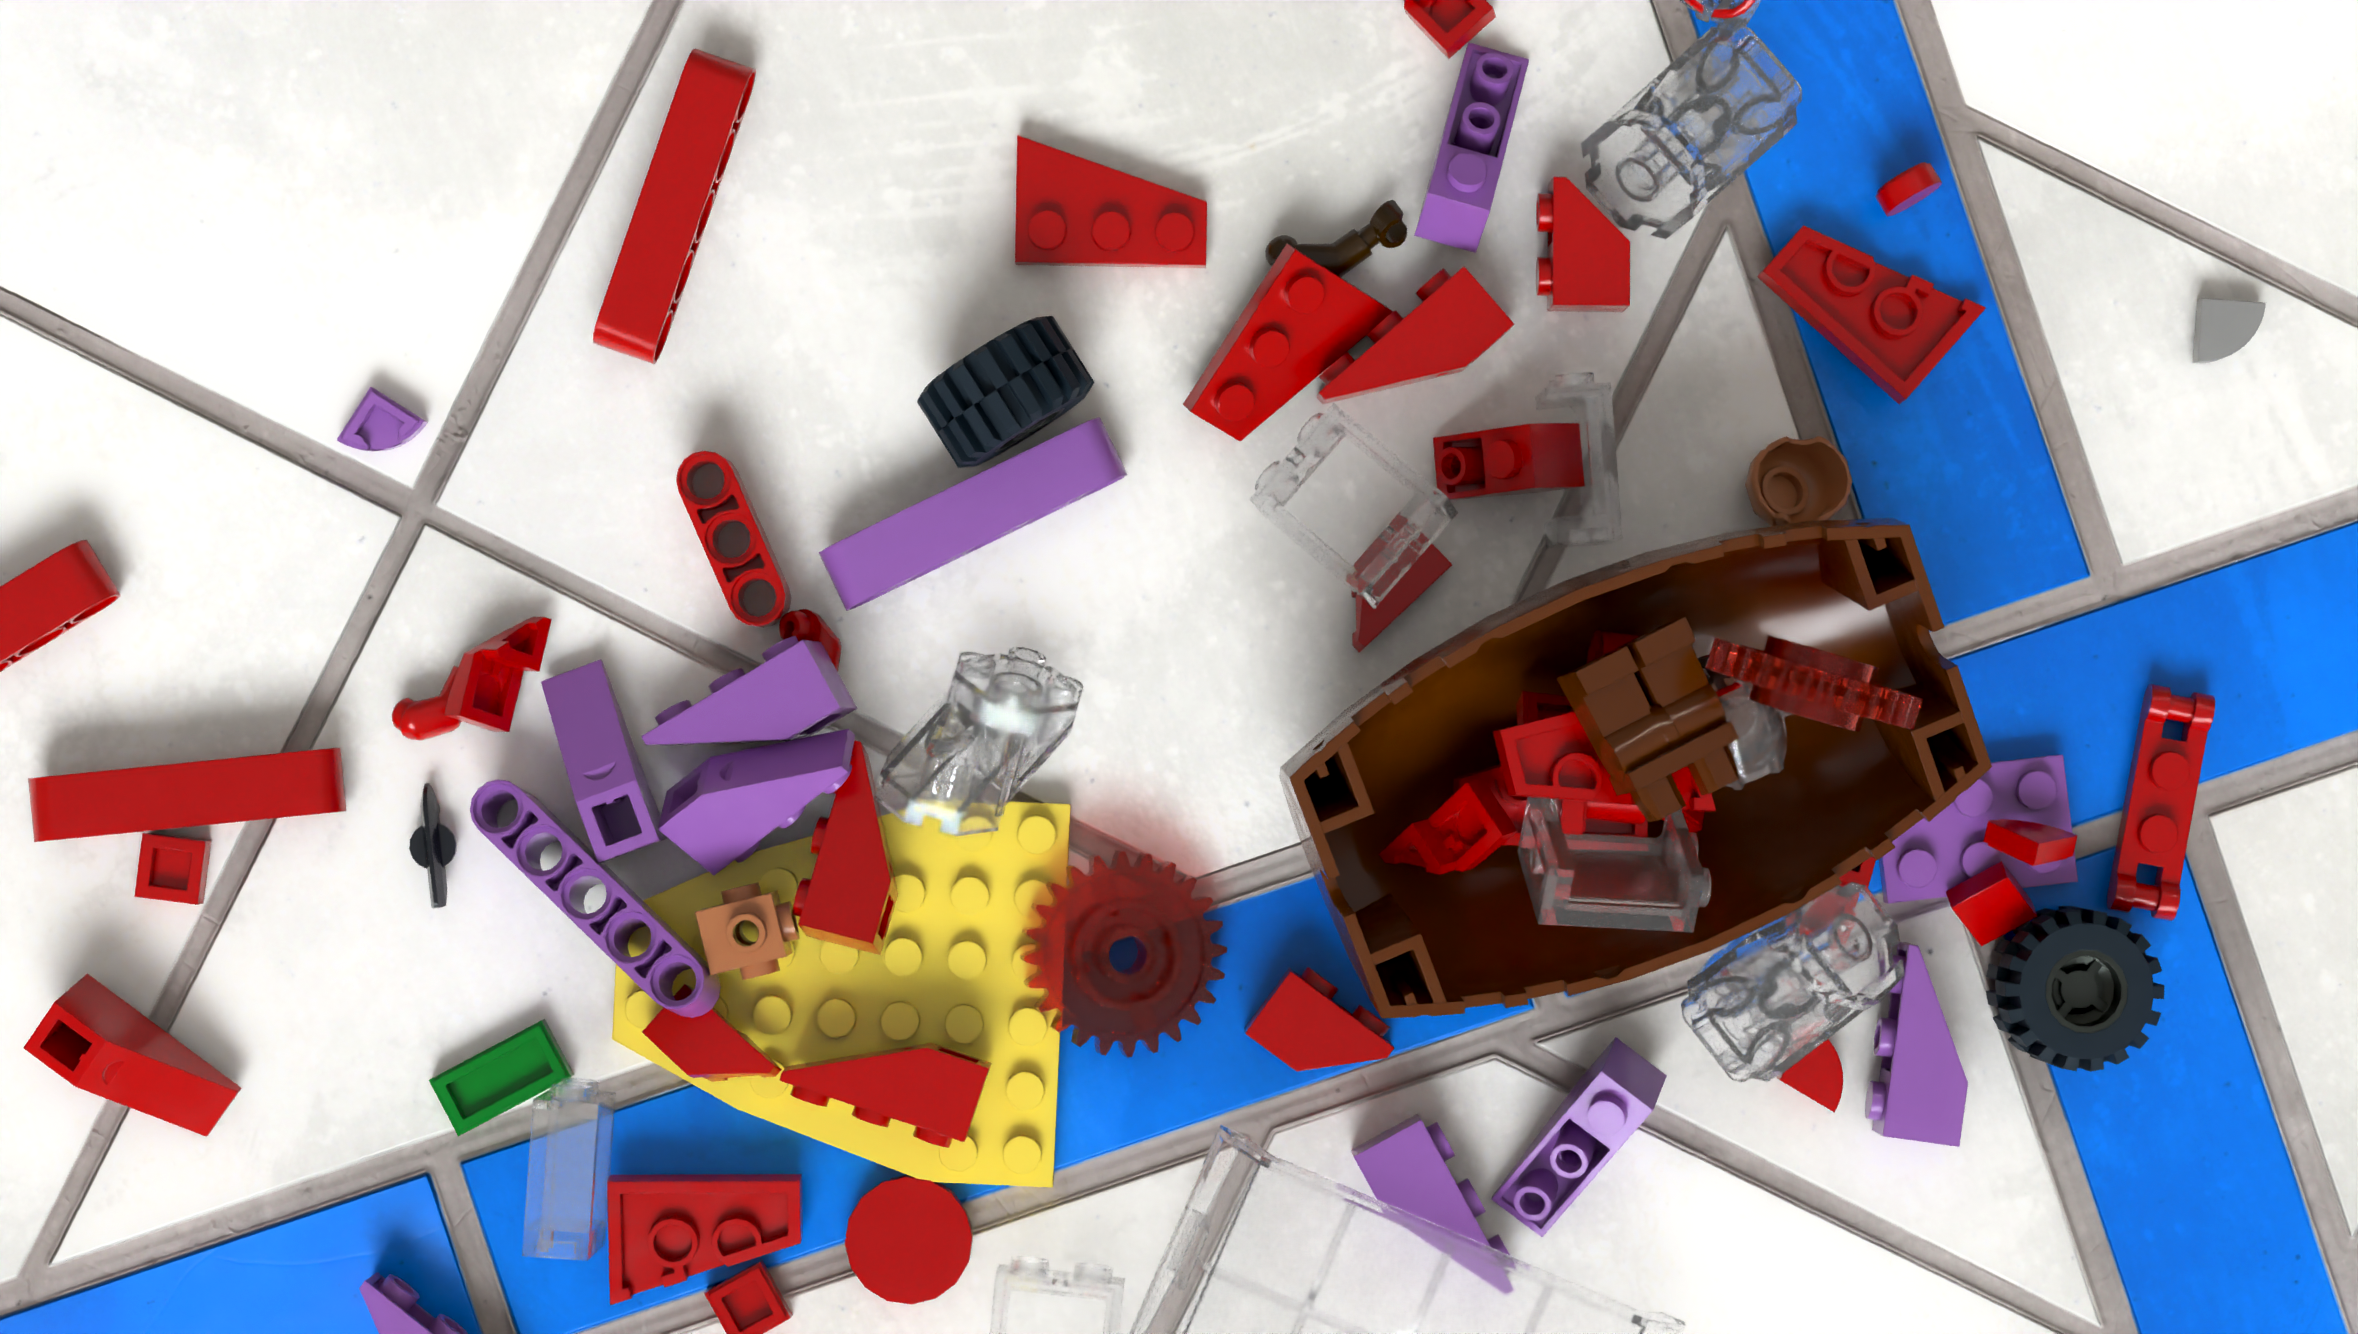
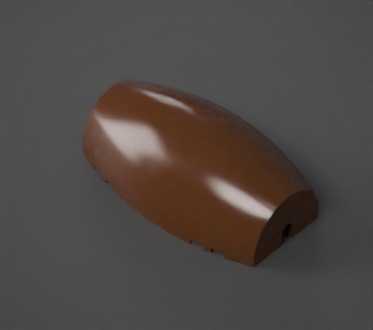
(1772, 847)

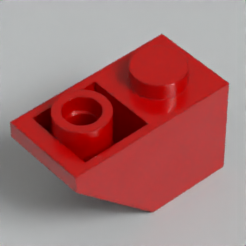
(1585, 253)
(1509, 461)
(1311, 1029)

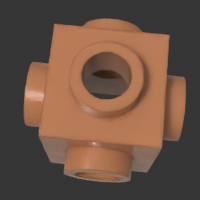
(723, 934)

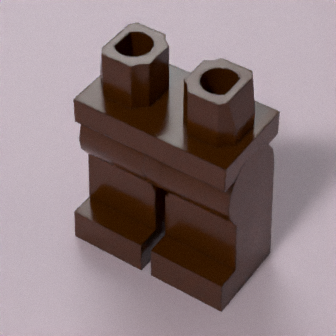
(1653, 715)

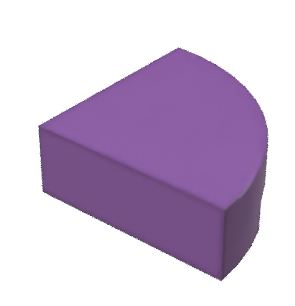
(380, 424)

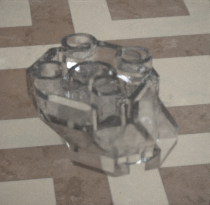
(1691, 131)
(980, 741)
(1793, 983)

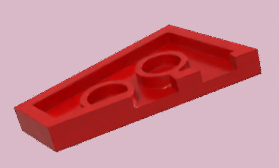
(1558, 762)

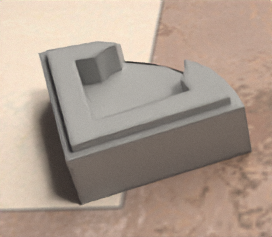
(2224, 327)

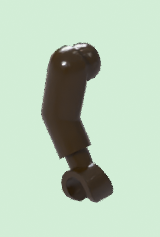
(1352, 248)

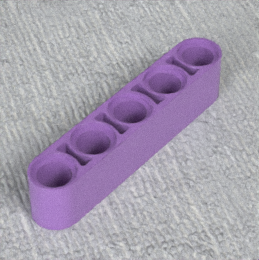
(973, 513)
(569, 883)

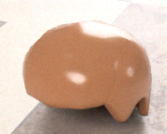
(1798, 481)

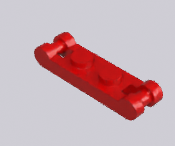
(2159, 802)

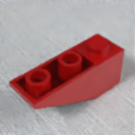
(1432, 341)
(853, 877)
(127, 1058)
(912, 1084)

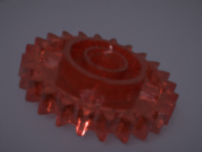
(1814, 683)
(1076, 946)

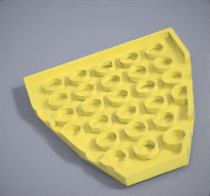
(941, 979)

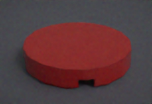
(909, 1239)

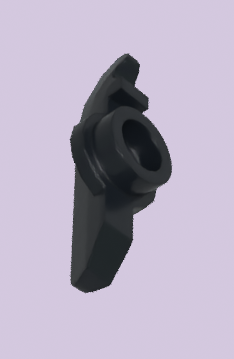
(433, 847)

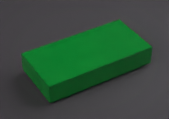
(501, 1077)

